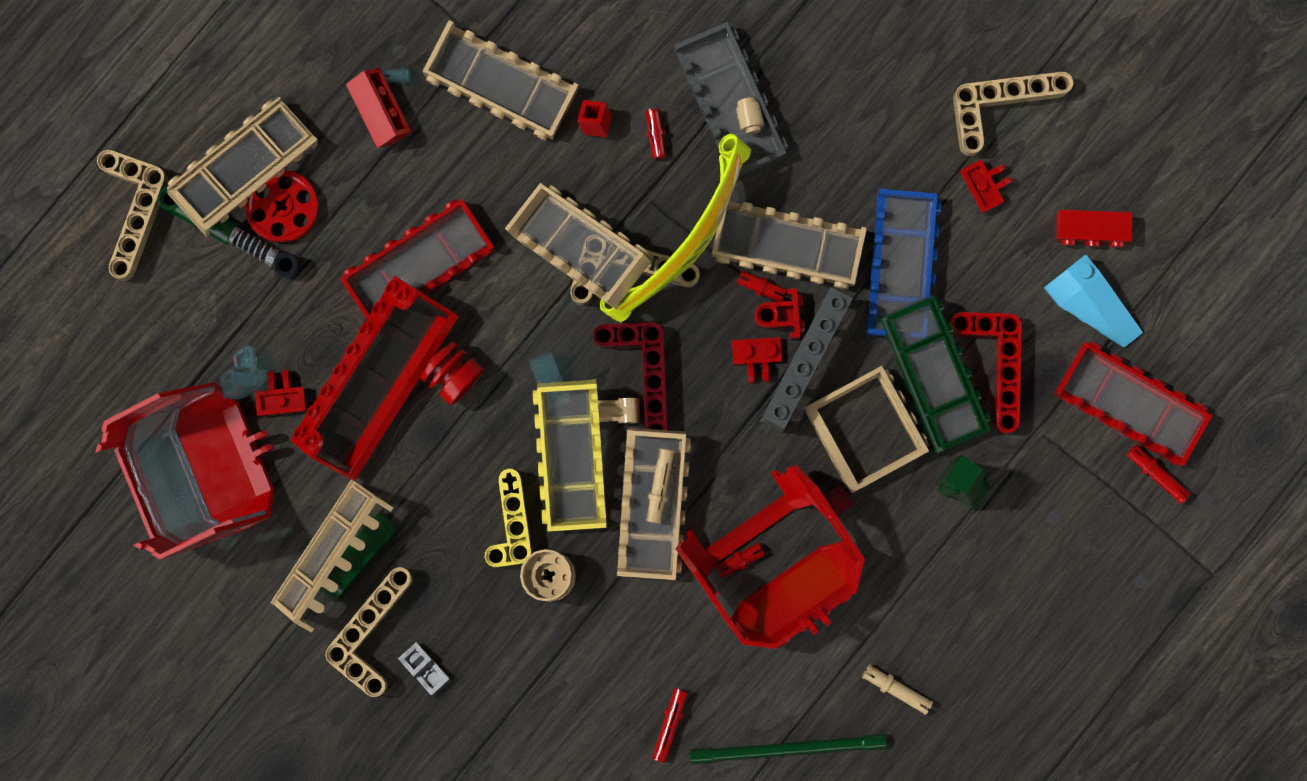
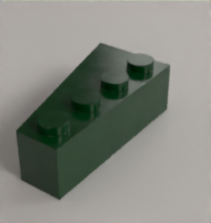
(964, 482)

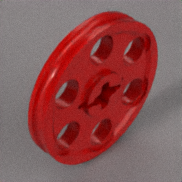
(283, 217)

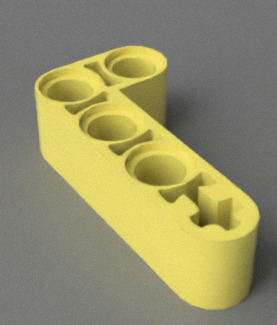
(509, 518)

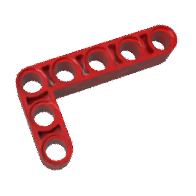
(1002, 361)

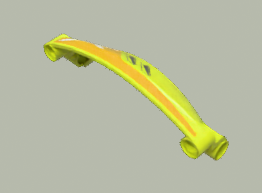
(733, 155)

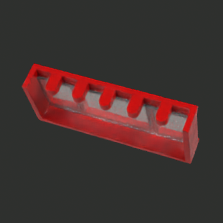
(421, 258)
(1133, 403)

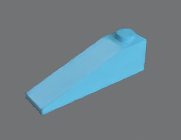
(1092, 300)

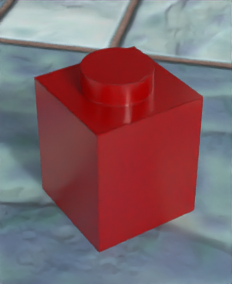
(594, 118)

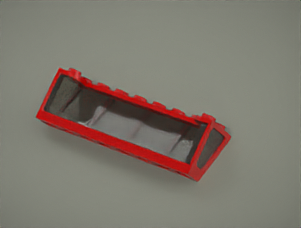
(373, 378)

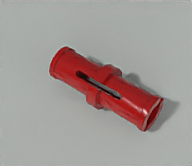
(656, 134)
(761, 286)
(740, 560)

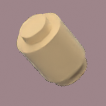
(750, 116)

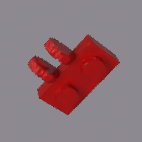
(981, 185)
(756, 352)
(280, 400)

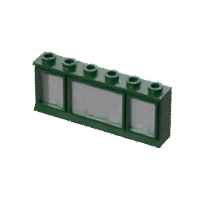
(935, 373)

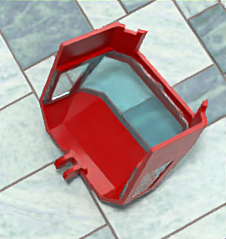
(190, 467)

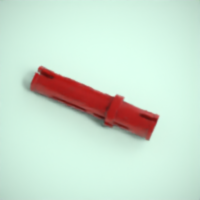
(1158, 474)
(669, 727)

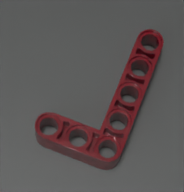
(648, 370)

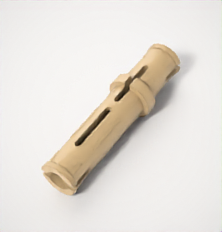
(660, 483)
(895, 688)

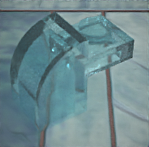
(545, 368)
(244, 377)

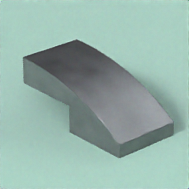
(424, 669)

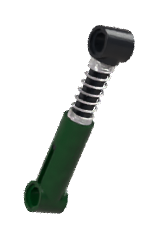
(230, 234)

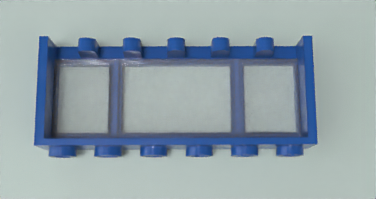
(901, 252)

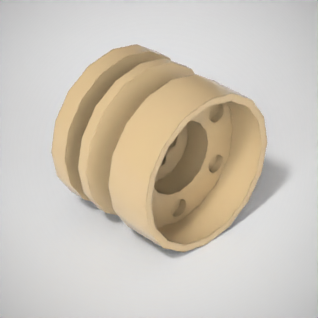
(535, 569)

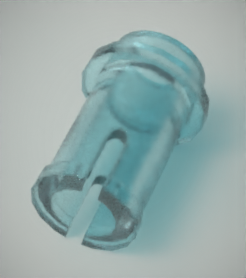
(397, 75)

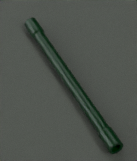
(709, 755)

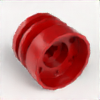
(452, 373)

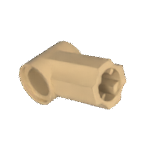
(621, 410)

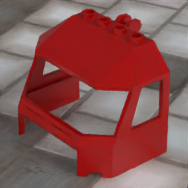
(798, 594)

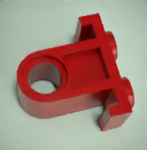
(784, 314)

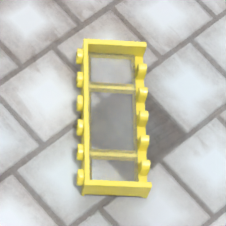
(570, 455)

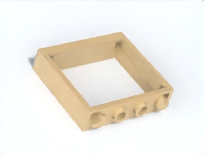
(897, 401)

